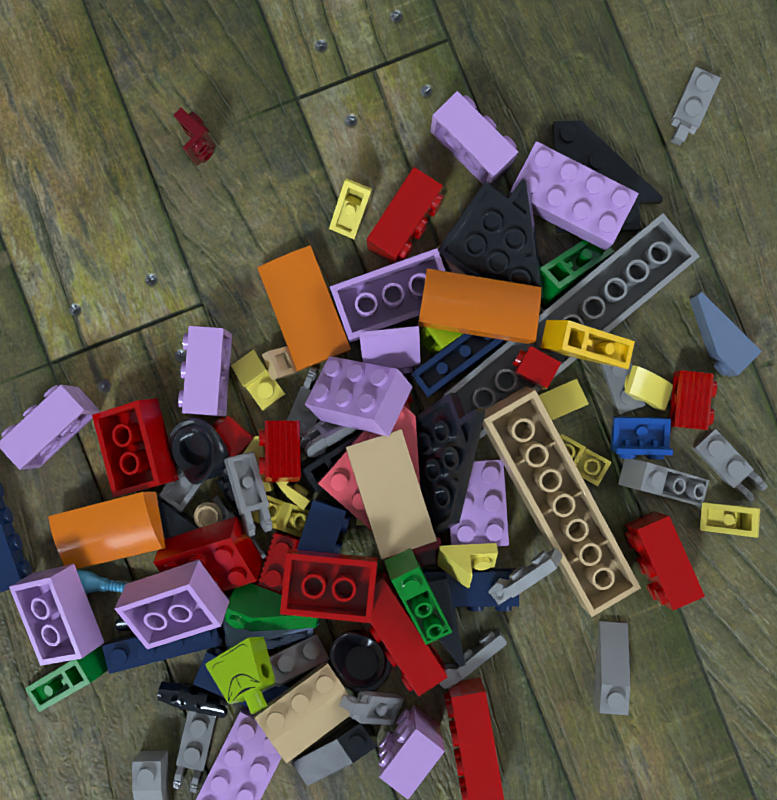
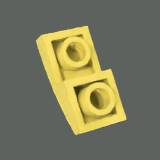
(648, 387)
(563, 399)
(589, 464)
(296, 493)
(285, 516)

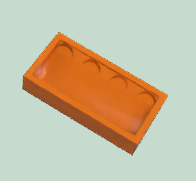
(480, 306)
(303, 308)
(108, 530)

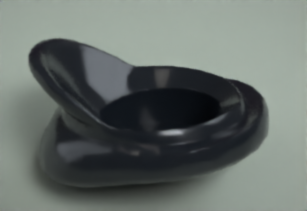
(197, 450)
(359, 661)

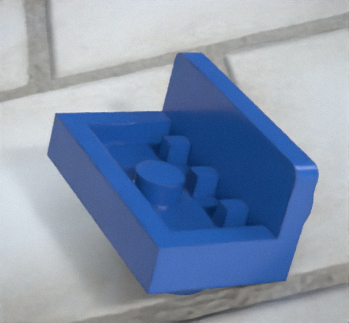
(641, 437)

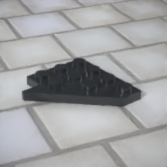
(582, 145)
(497, 237)
(446, 457)

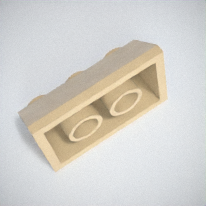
(304, 712)

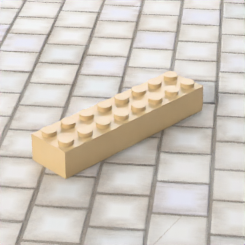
(559, 500)

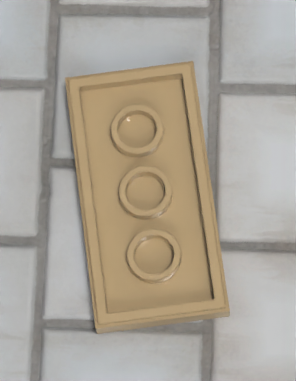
(391, 494)

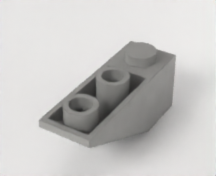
(663, 481)

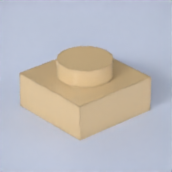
(279, 363)

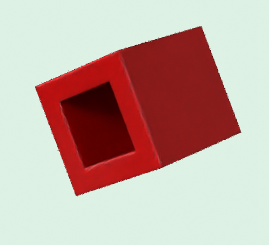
(535, 367)
(233, 434)

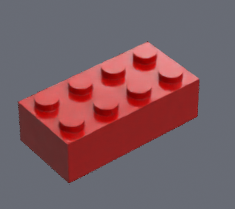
(393, 625)
(474, 736)

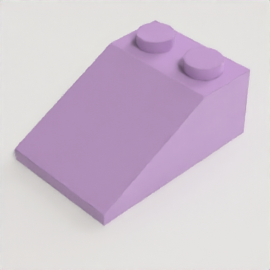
(392, 348)

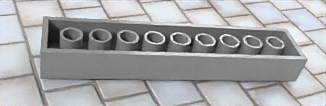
(596, 301)

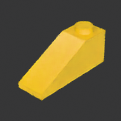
(587, 343)

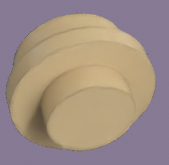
(207, 514)

